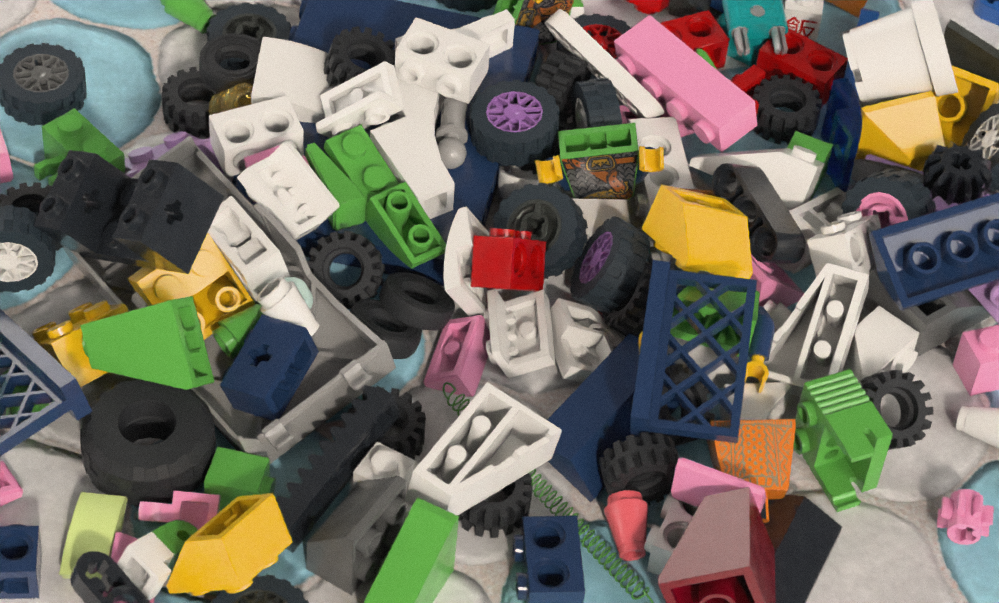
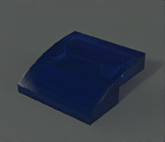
(842, 129)

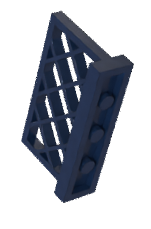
(654, 351)
(47, 384)

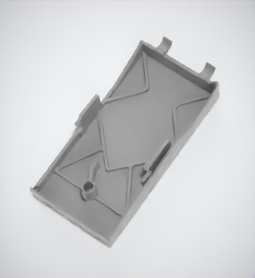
(347, 348)

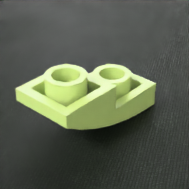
(92, 528)

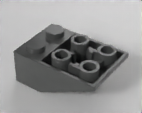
(933, 320)

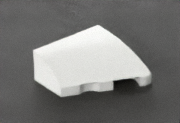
(580, 339)

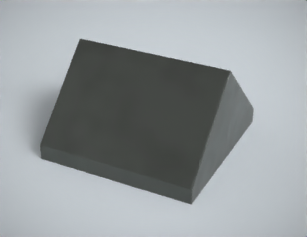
(971, 52)

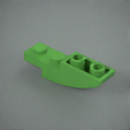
(390, 206)

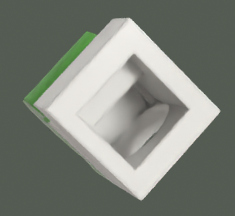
(154, 556)

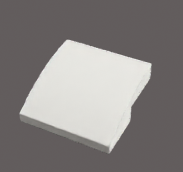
(295, 72)
(459, 263)

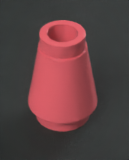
(627, 521)

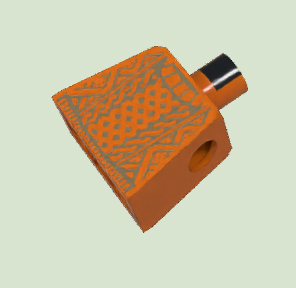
(759, 456)

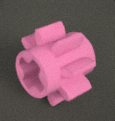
(965, 516)

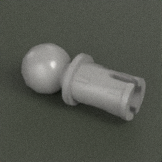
(452, 133)

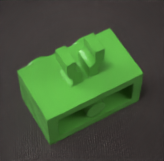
(73, 133)

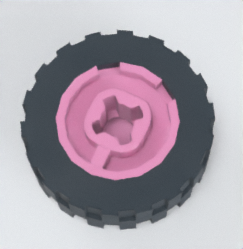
(890, 195)

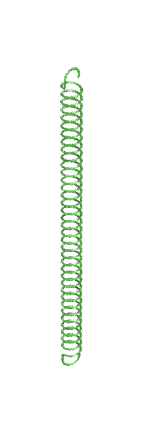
(558, 511)

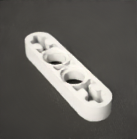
(603, 65)

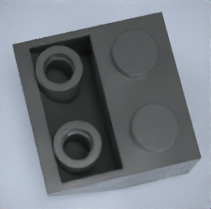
(358, 533)

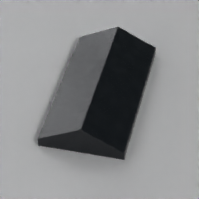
(801, 543)

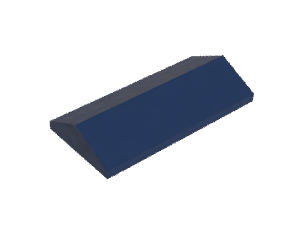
(939, 252)
(597, 417)

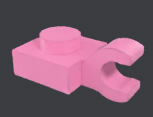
(186, 506)

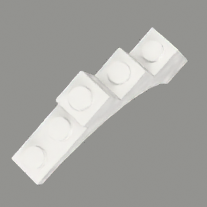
(409, 137)

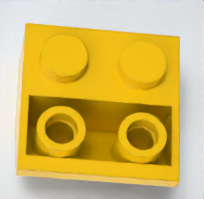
(700, 232)
(210, 281)
(65, 339)
(231, 547)

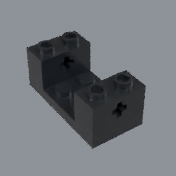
(127, 219)

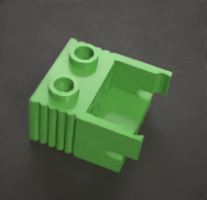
(841, 437)

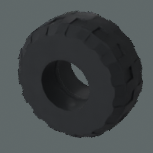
(152, 471)

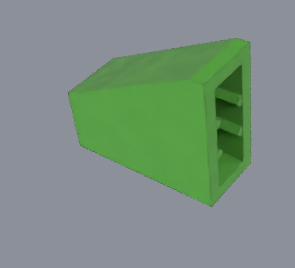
(151, 344)
(419, 557)

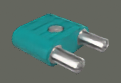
(755, 21)

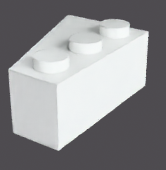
(818, 330)
(483, 452)

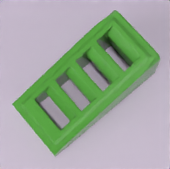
(350, 198)

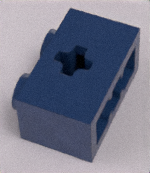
(269, 368)

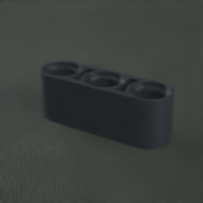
(771, 227)

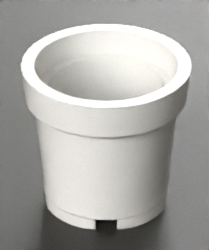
(900, 55)

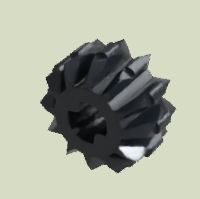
(957, 173)

